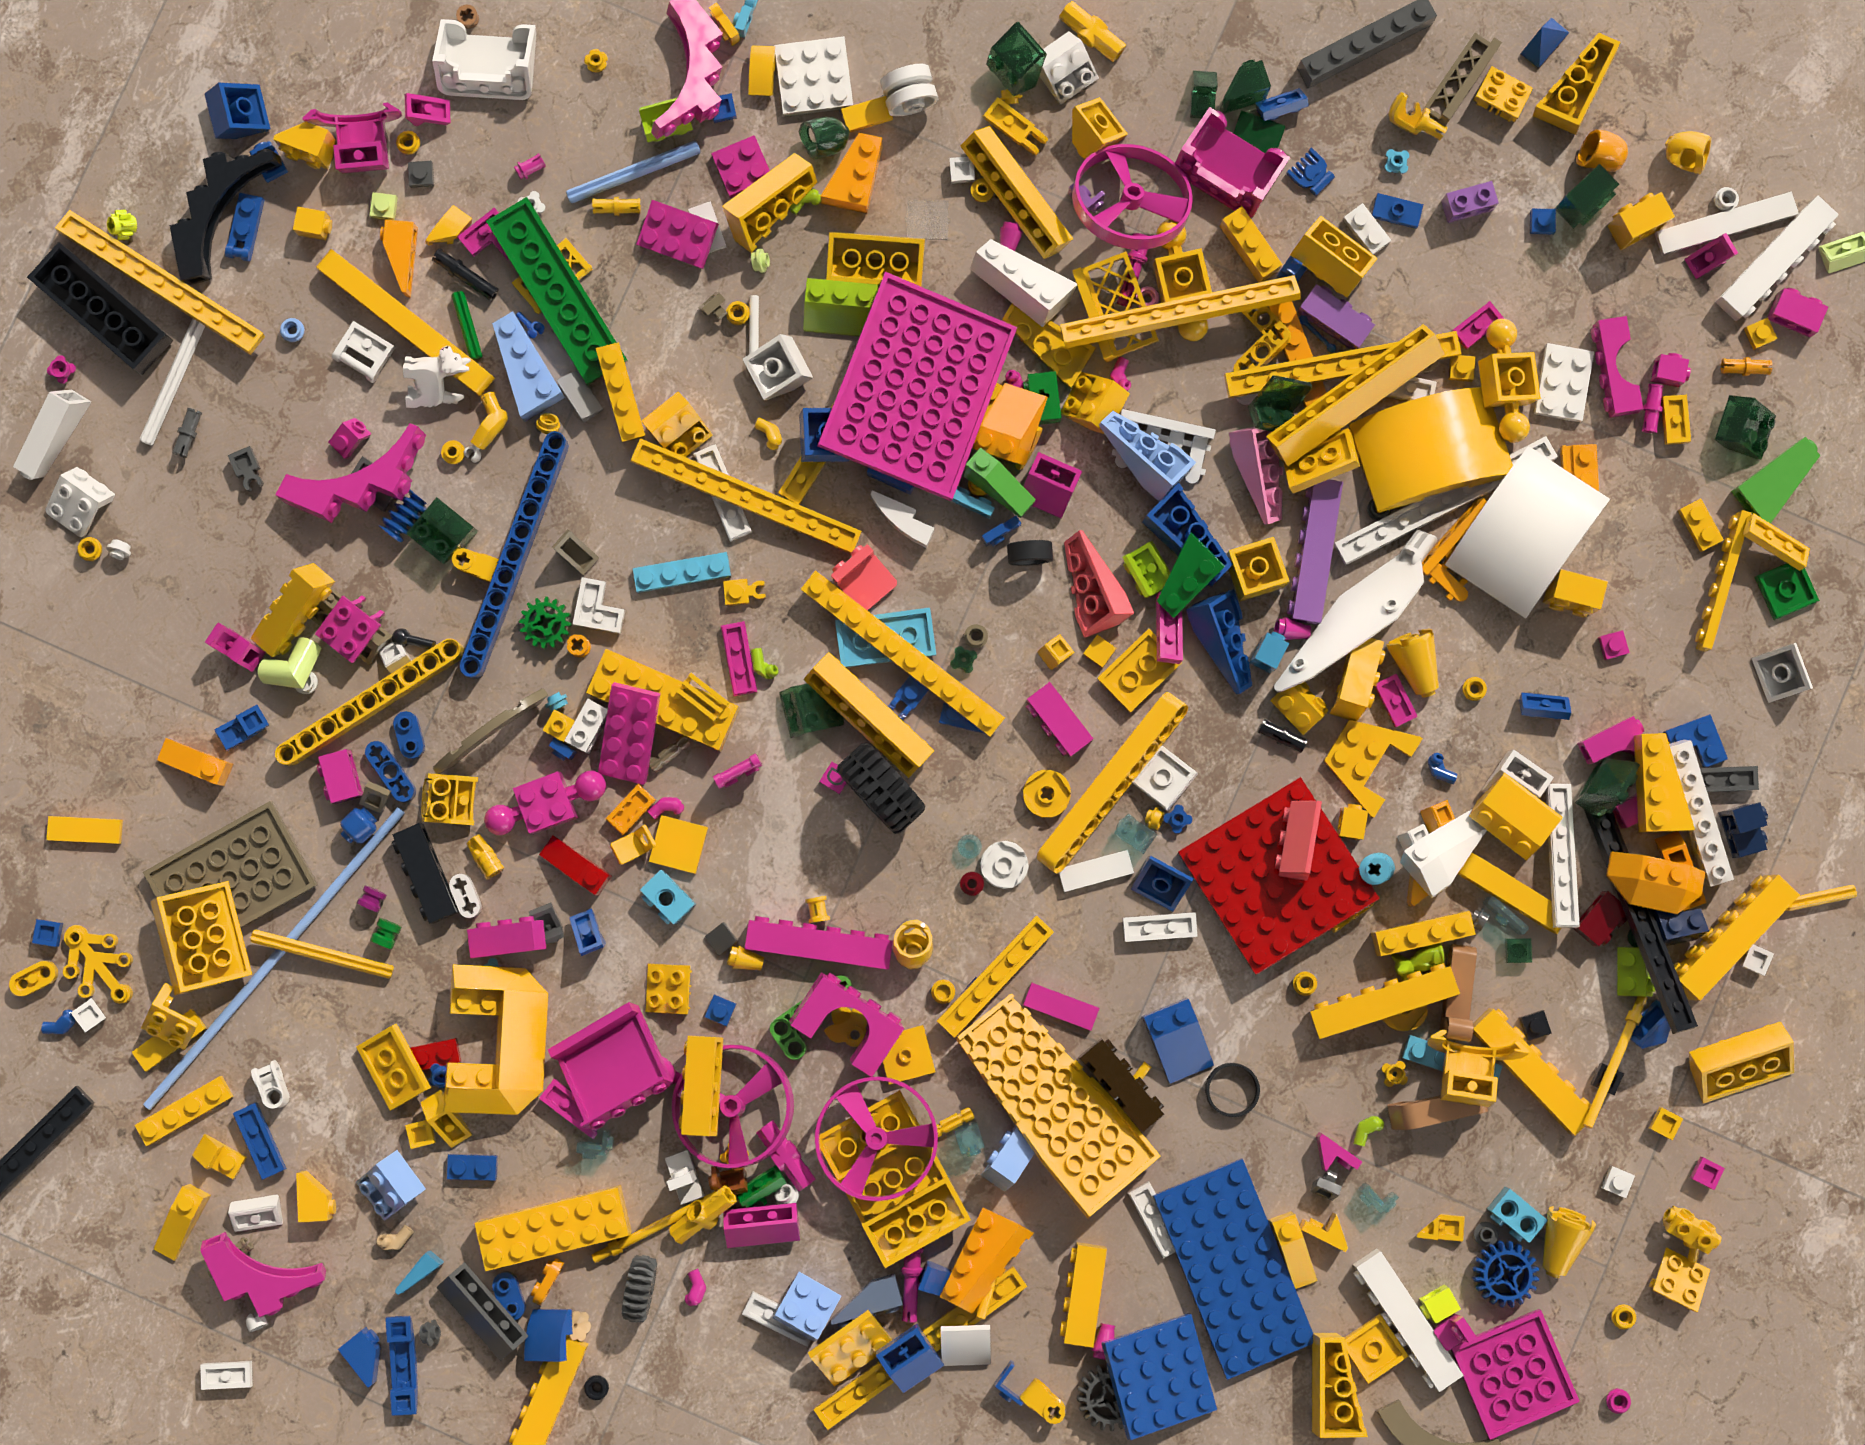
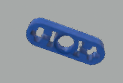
(385, 753)

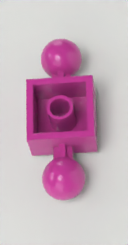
(545, 803)

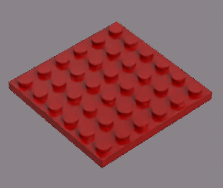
(1270, 912)

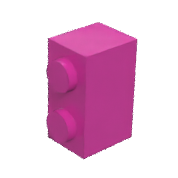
(1797, 312)
(339, 776)

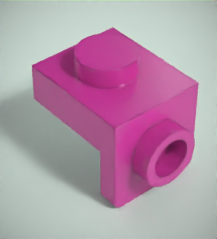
(349, 437)

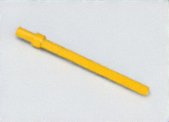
(1633, 1019)
(616, 1247)

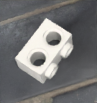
(587, 726)

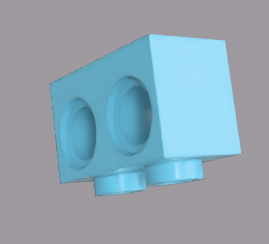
(1519, 1210)

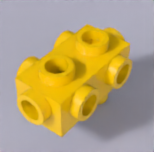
(1695, 1233)

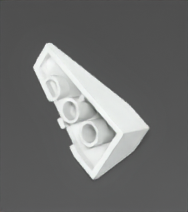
(1442, 853)

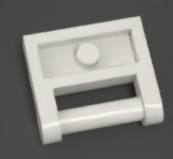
(368, 345)

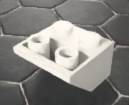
(1067, 68)
(1523, 772)

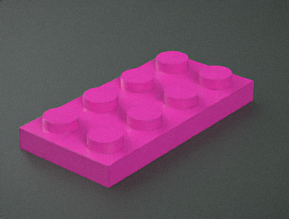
(629, 733)

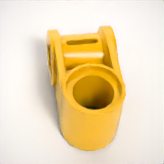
(480, 565)
(1040, 1398)

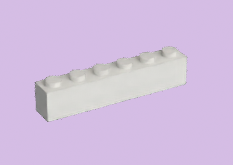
(1777, 258)
(1407, 1319)

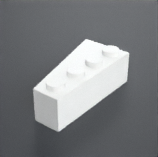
(1023, 282)

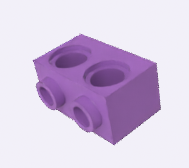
(1469, 201)

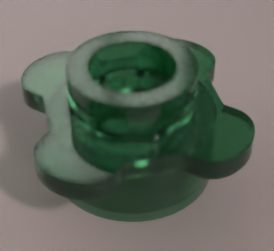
(961, 653)

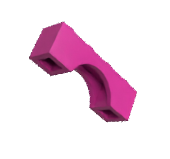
(1621, 396)

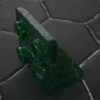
(1277, 402)
(807, 711)

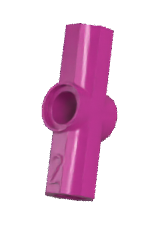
(786, 1157)

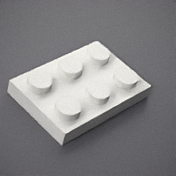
(1564, 382)

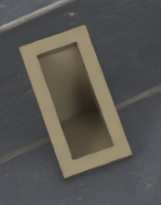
(575, 552)

